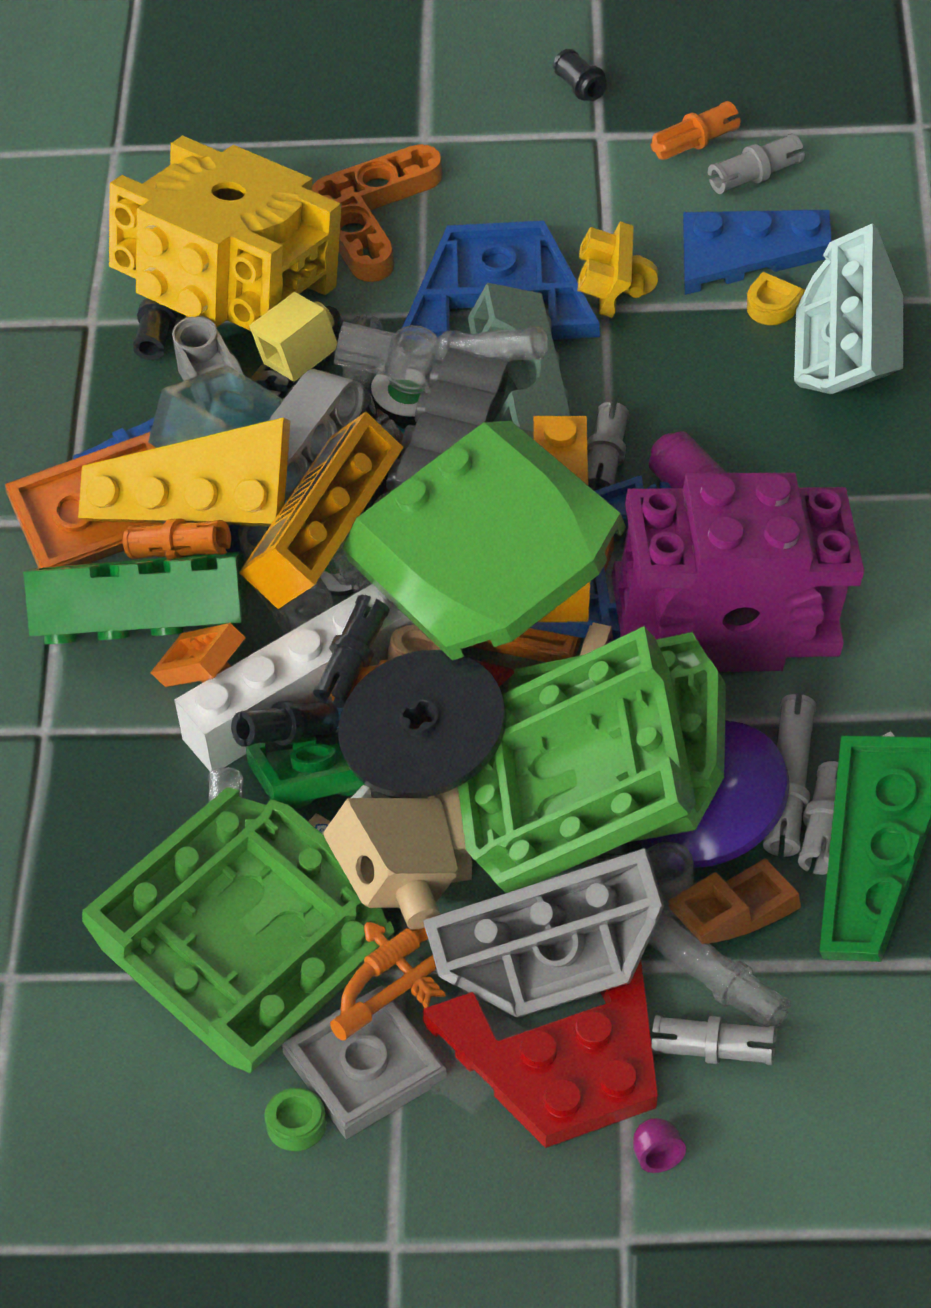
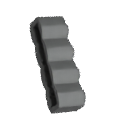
(462, 396)

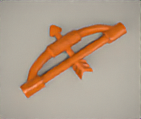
(391, 952)

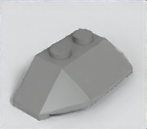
(551, 937)

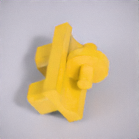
(613, 268)

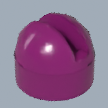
(658, 1145)

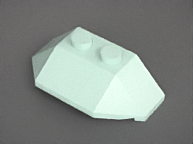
(850, 317)

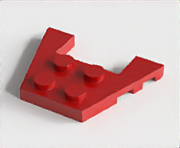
(564, 1073)

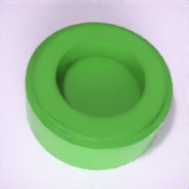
(295, 1119)

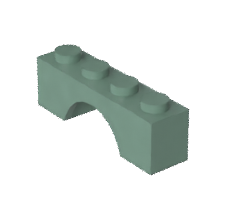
(537, 381)

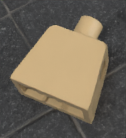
(395, 853)

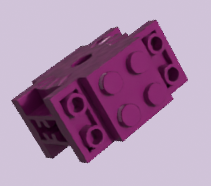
(740, 566)

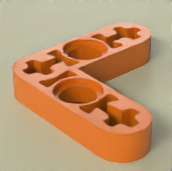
(357, 205)

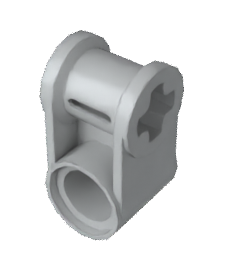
(200, 347)

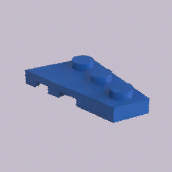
(744, 241)

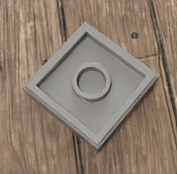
(369, 1071)

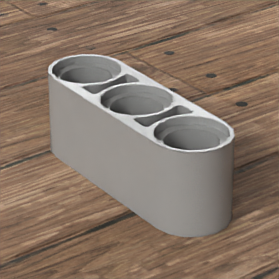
(317, 409)

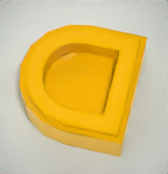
(772, 300)

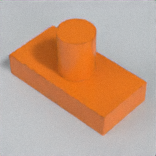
(198, 655)

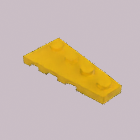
(210, 478)

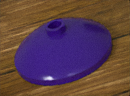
(744, 804)

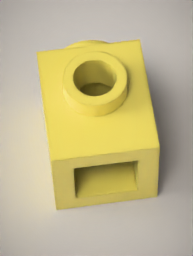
(294, 335)

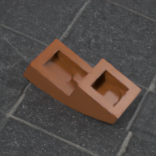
(736, 907)

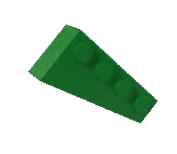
(134, 596)

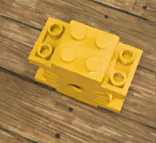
(223, 233)

